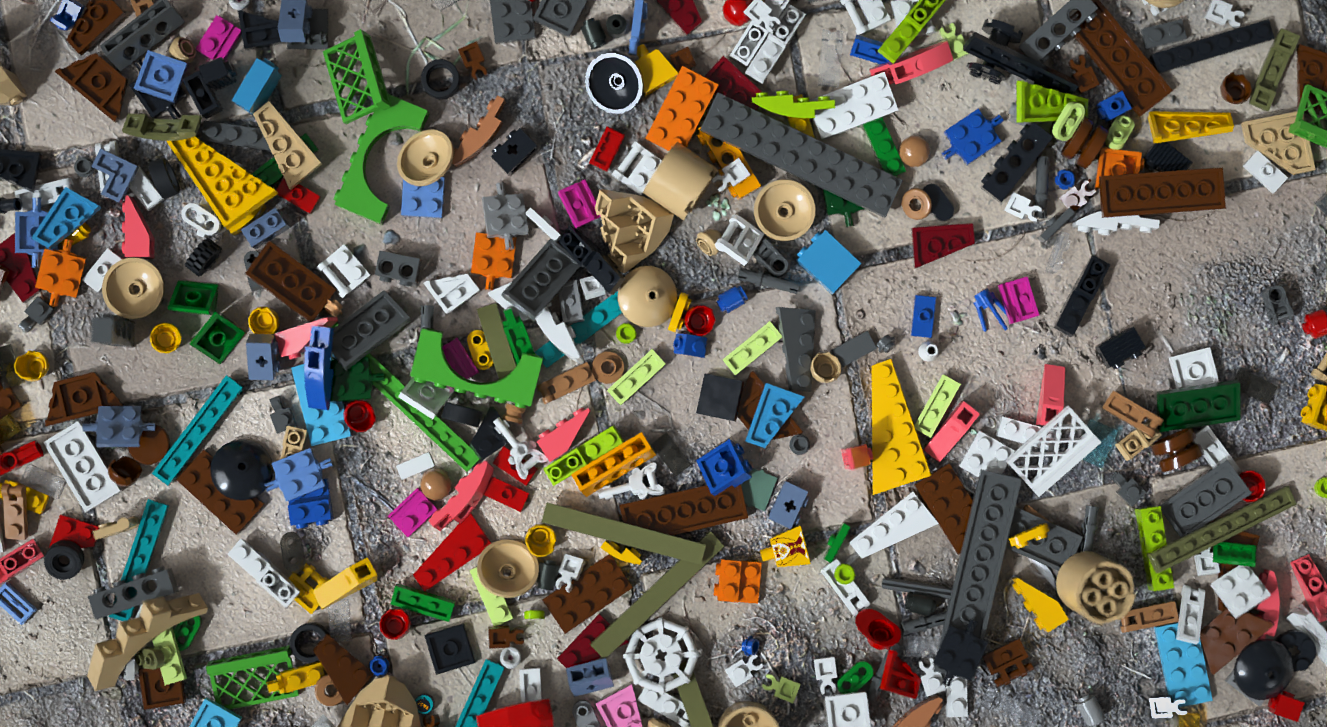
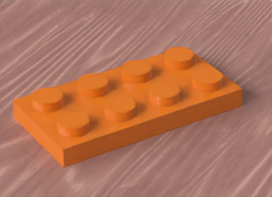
(682, 109)

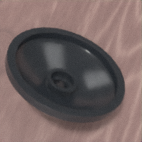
(604, 87)
(246, 483)
(1256, 663)

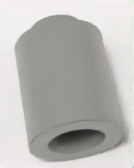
(1090, 709)

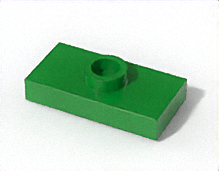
(835, 542)
(1234, 554)

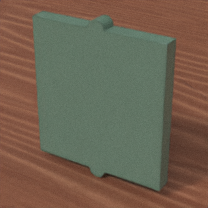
(758, 489)

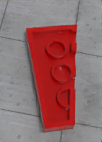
(456, 550)

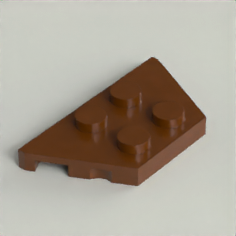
(97, 83)
(79, 398)
(749, 401)
(1227, 637)

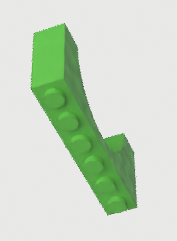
(355, 192)
(433, 366)

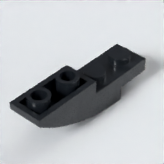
(592, 258)
(1081, 295)

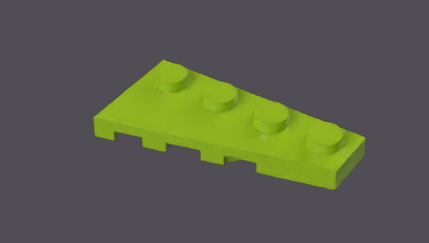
(1043, 104)

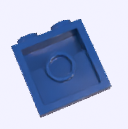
(724, 467)
(311, 508)

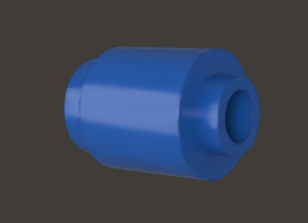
(732, 299)

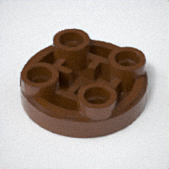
(152, 447)

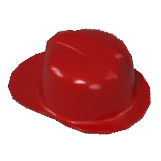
(878, 629)

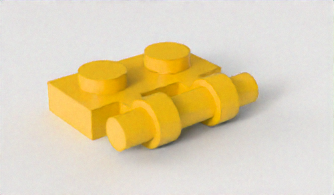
(306, 597)

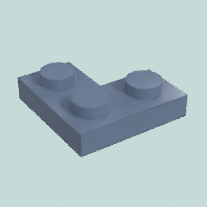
(120, 173)

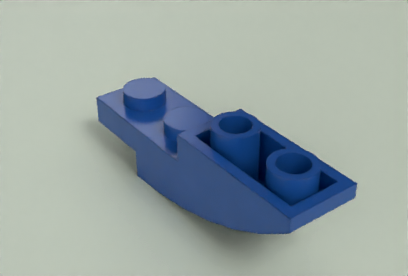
(317, 368)

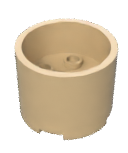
(680, 181)
(1080, 586)
(747, 715)

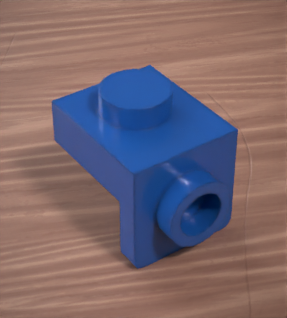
(67, 14)
(690, 345)

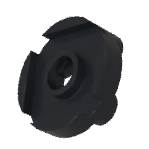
(1305, 645)

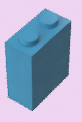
(257, 85)
(827, 261)

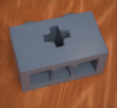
(294, 21)
(265, 228)
(262, 356)
(778, 512)
(590, 677)

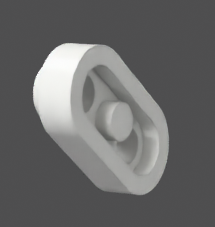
(201, 220)

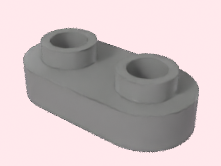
(588, 719)

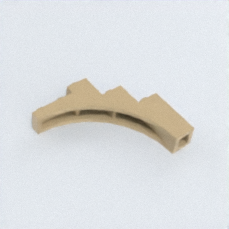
(155, 617)

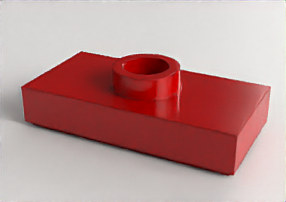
(607, 149)
(298, 196)
(502, 462)
(506, 494)

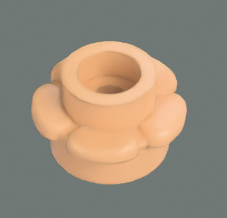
(333, 308)

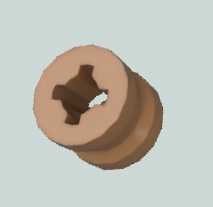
(513, 413)

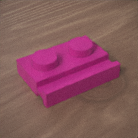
(219, 39)
(579, 203)
(1018, 300)
(459, 359)
(412, 512)

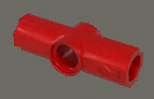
(21, 455)

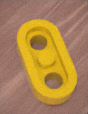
(676, 320)
(479, 350)
(1037, 532)

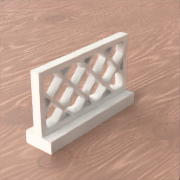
(1062, 461)
(1303, 620)

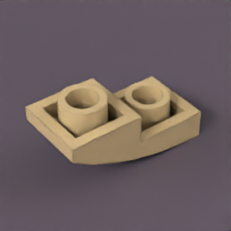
(293, 441)
(1135, 442)

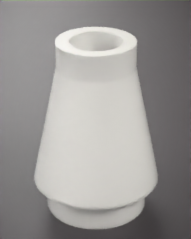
(923, 351)

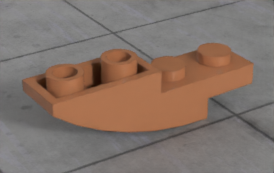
(475, 141)
(921, 713)

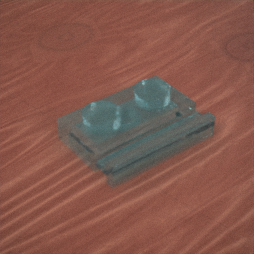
(1106, 436)

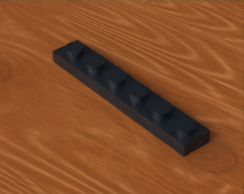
(1212, 46)
(1019, 64)

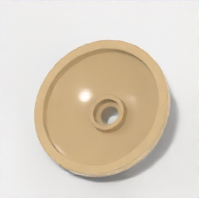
(425, 157)
(794, 199)
(120, 284)
(635, 299)
(510, 558)

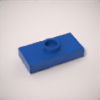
(923, 316)

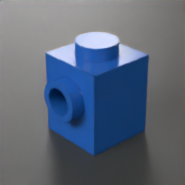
(1113, 107)

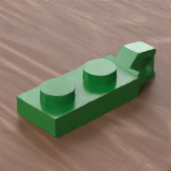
(516, 335)

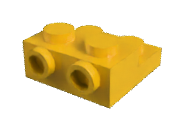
(1316, 410)

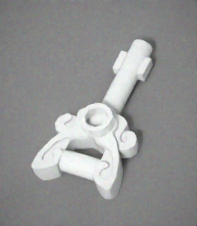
(519, 450)
(636, 484)

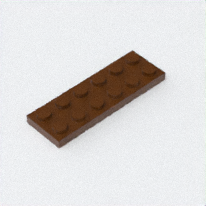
(1121, 60)
(1162, 192)
(686, 510)

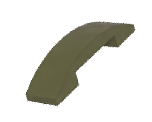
(1272, 69)
(162, 129)
(496, 340)
(693, 701)

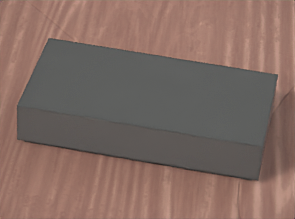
(854, 349)

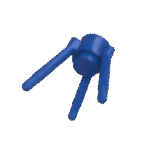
(987, 300)

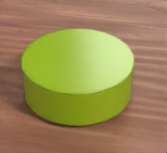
(626, 333)
(1321, 487)
(844, 573)
(534, 614)

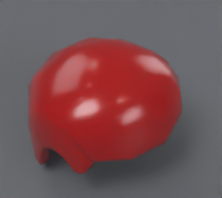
(734, 11)
(699, 320)
(359, 415)
(1255, 484)
(395, 624)

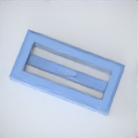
(27, 614)

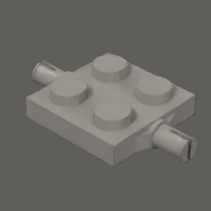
(505, 216)

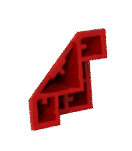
(526, 714)

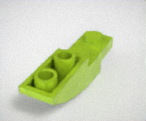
(909, 28)
(784, 105)
(583, 455)

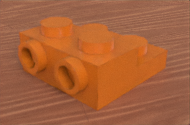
(1118, 163)
(738, 581)

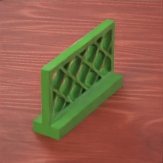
(372, 72)
(1308, 130)
(245, 663)

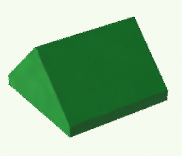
(194, 298)
(217, 337)

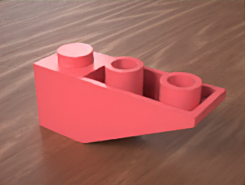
(138, 237)
(1051, 394)
(951, 431)
(560, 440)
(1312, 586)

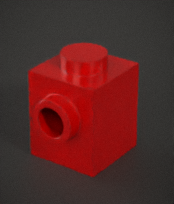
(1286, 706)

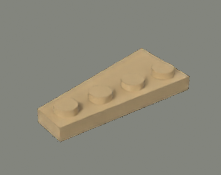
(290, 151)

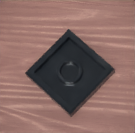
(720, 397)
(450, 648)

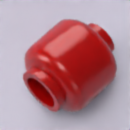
(1315, 324)

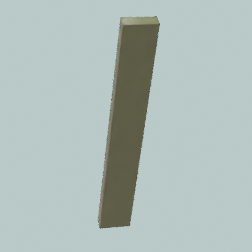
(1221, 529)
(623, 533)
(653, 599)

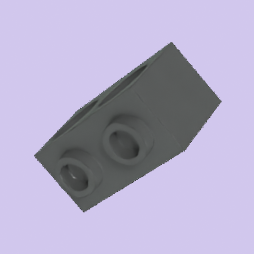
(399, 263)

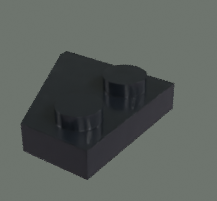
(258, 31)
(487, 439)

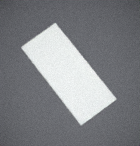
(415, 466)

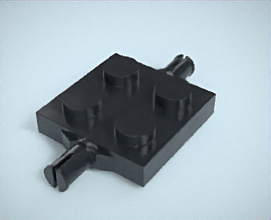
(155, 105)
(960, 653)

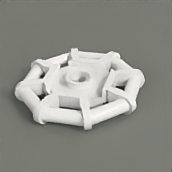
(672, 659)

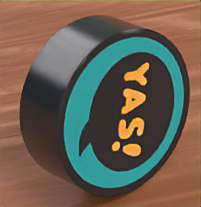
(425, 703)

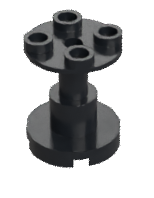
(1003, 34)

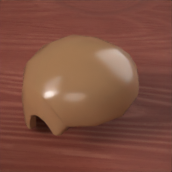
(914, 151)
(435, 484)

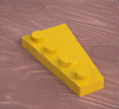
(1185, 125)

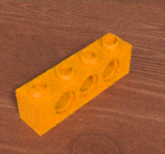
(715, 154)
(613, 464)

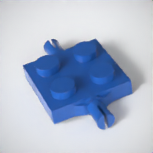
(972, 137)

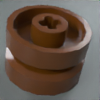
(1086, 143)
(1177, 452)

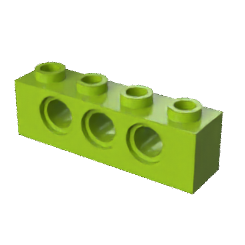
(1153, 537)

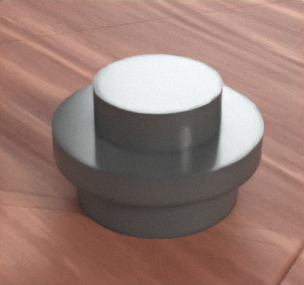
(83, 167)
(886, 344)
(799, 444)

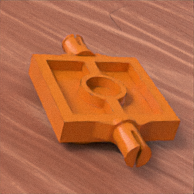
(492, 258)
(60, 272)

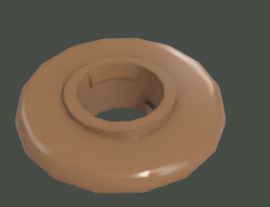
(909, 208)
(597, 367)
(322, 697)

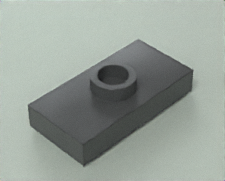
(1055, 224)

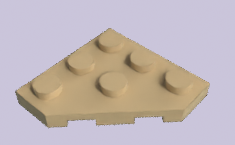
(1275, 142)

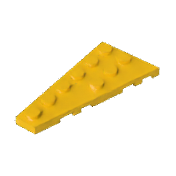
(224, 184)
(895, 442)

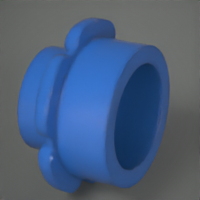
(1064, 184)
(750, 646)
(384, 665)

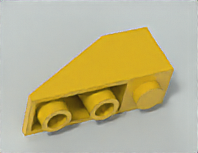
(346, 583)
(1046, 610)

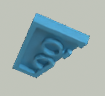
(64, 218)
(771, 413)

